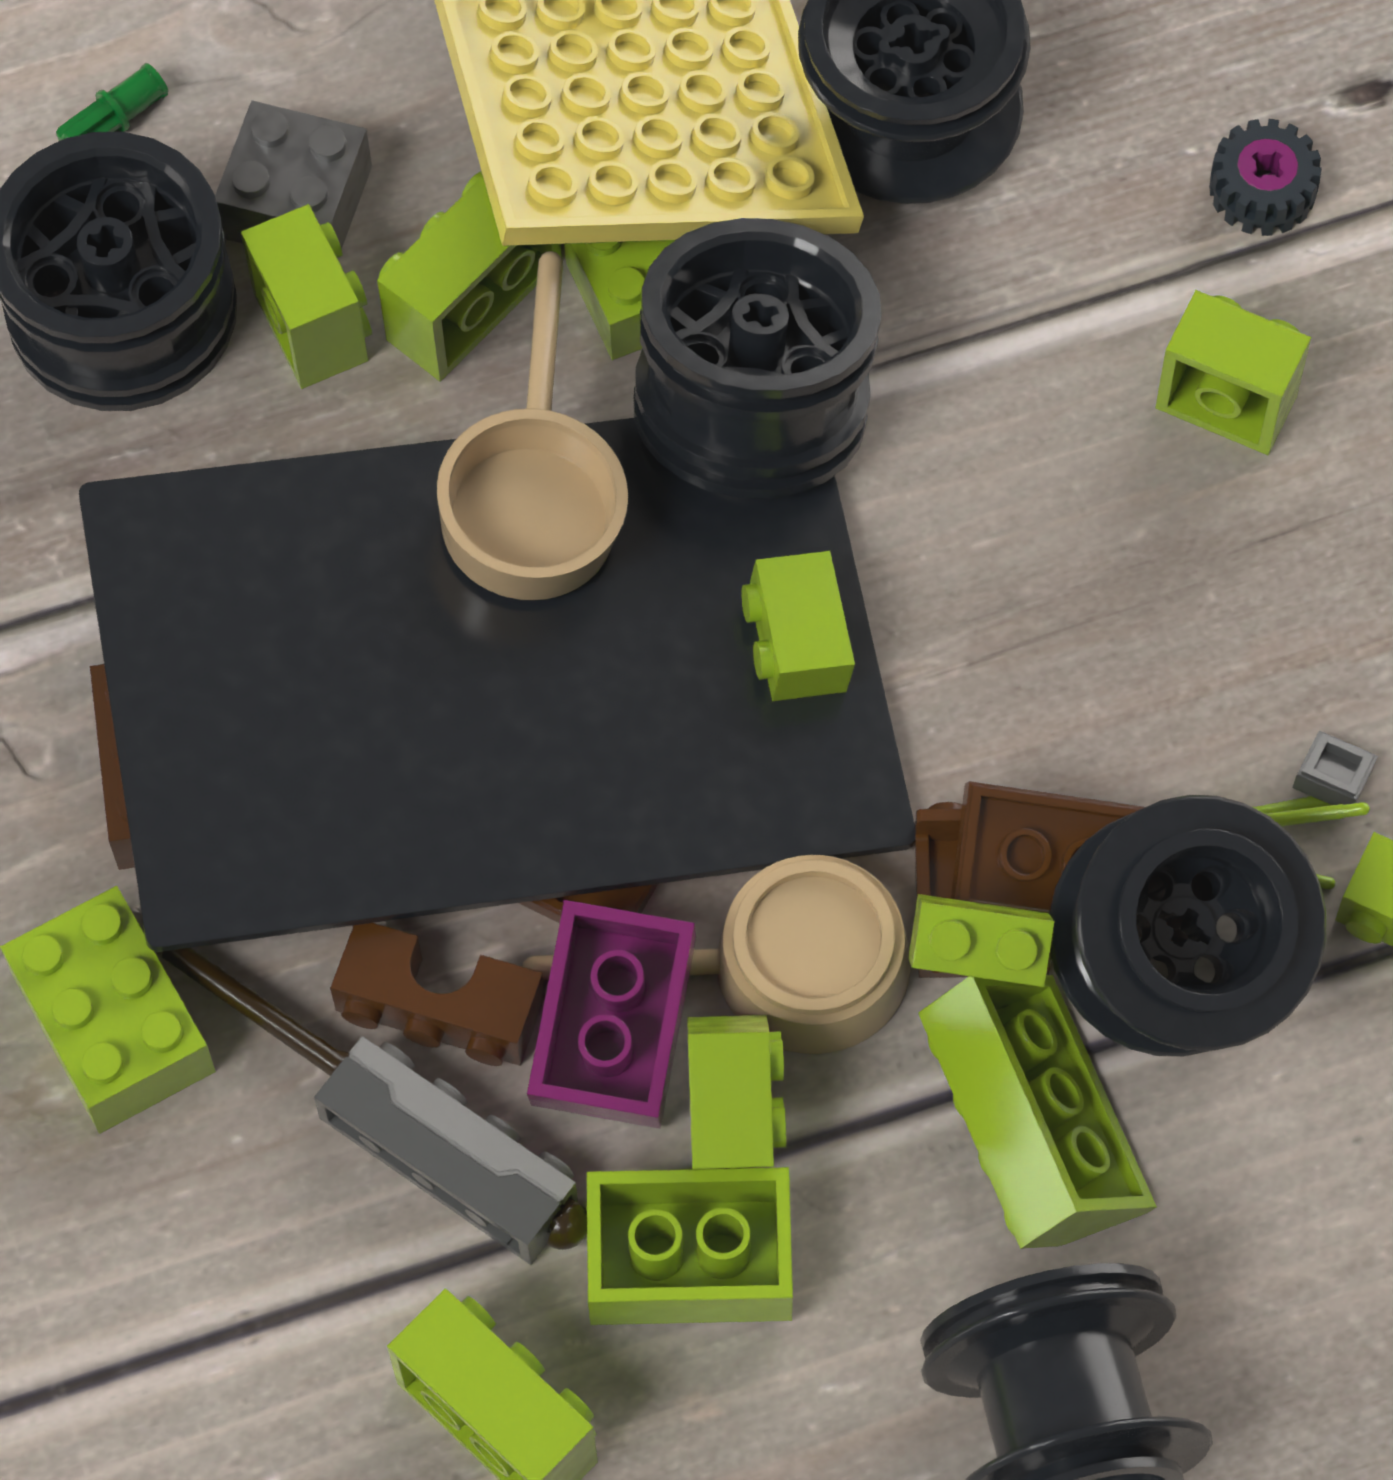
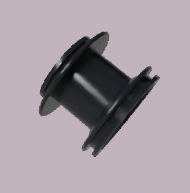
(957, 51)
(1256, 881)
(1063, 1375)

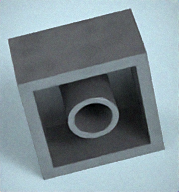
(290, 162)

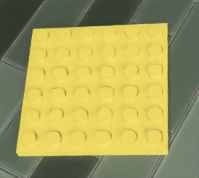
(644, 118)

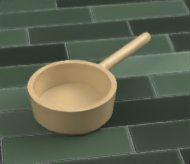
(530, 491)
(811, 950)

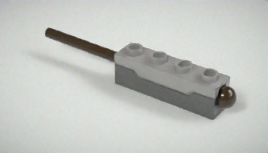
(422, 1128)

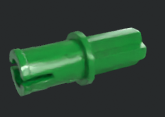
(118, 106)

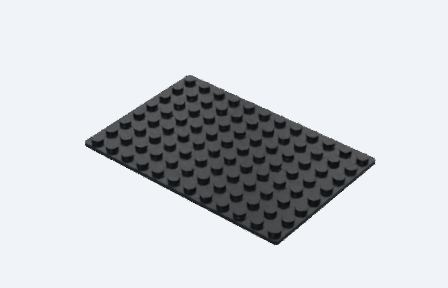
(369, 736)

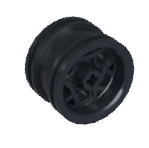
(100, 226)
(755, 357)

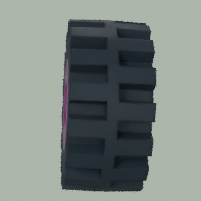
(1271, 198)

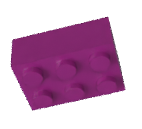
(612, 1014)

